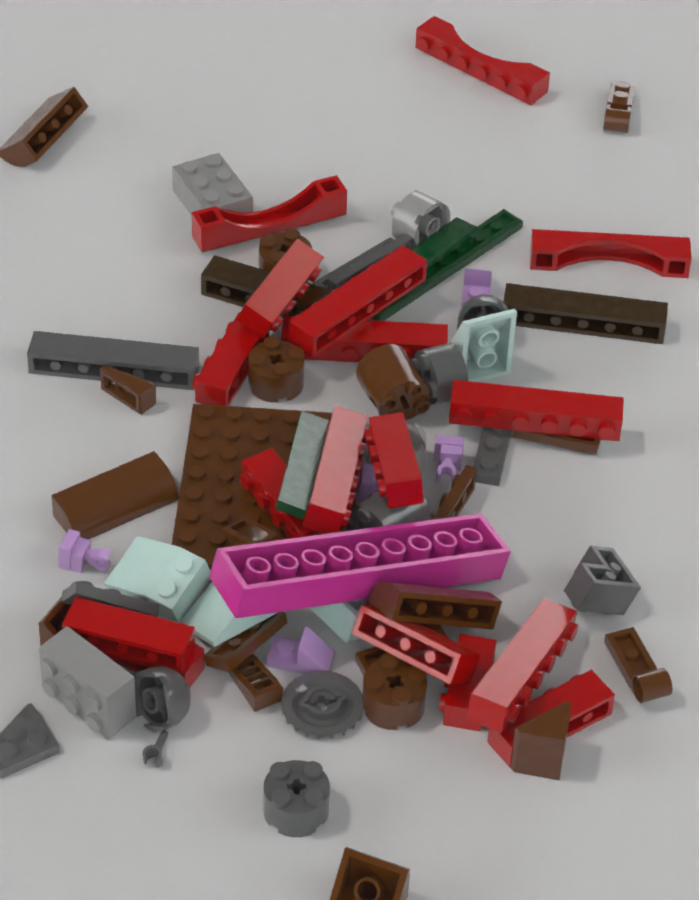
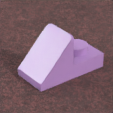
(476, 283)
(300, 655)

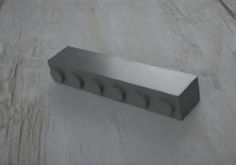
(84, 356)

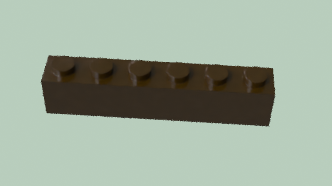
(237, 282)
(587, 313)

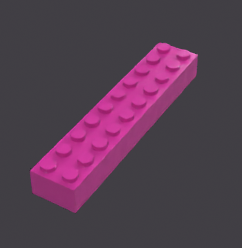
(350, 563)

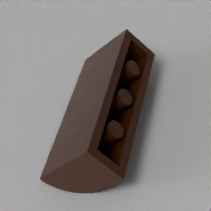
(43, 128)
(115, 496)
(435, 605)

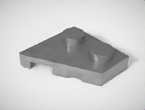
(25, 742)

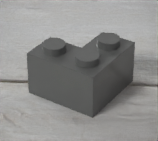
(602, 583)

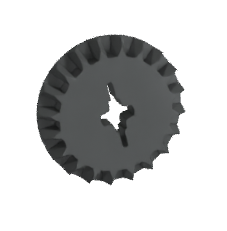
(335, 691)

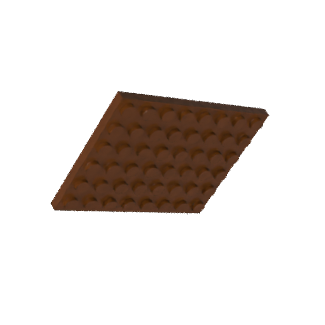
(212, 469)

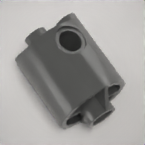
(375, 513)

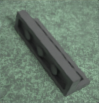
(359, 264)

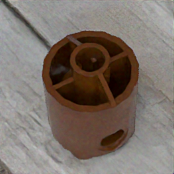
(393, 382)

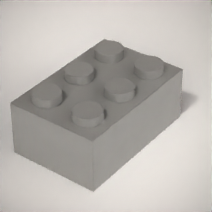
(209, 184)
(87, 682)

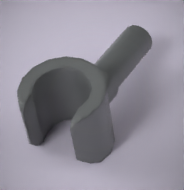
(156, 749)

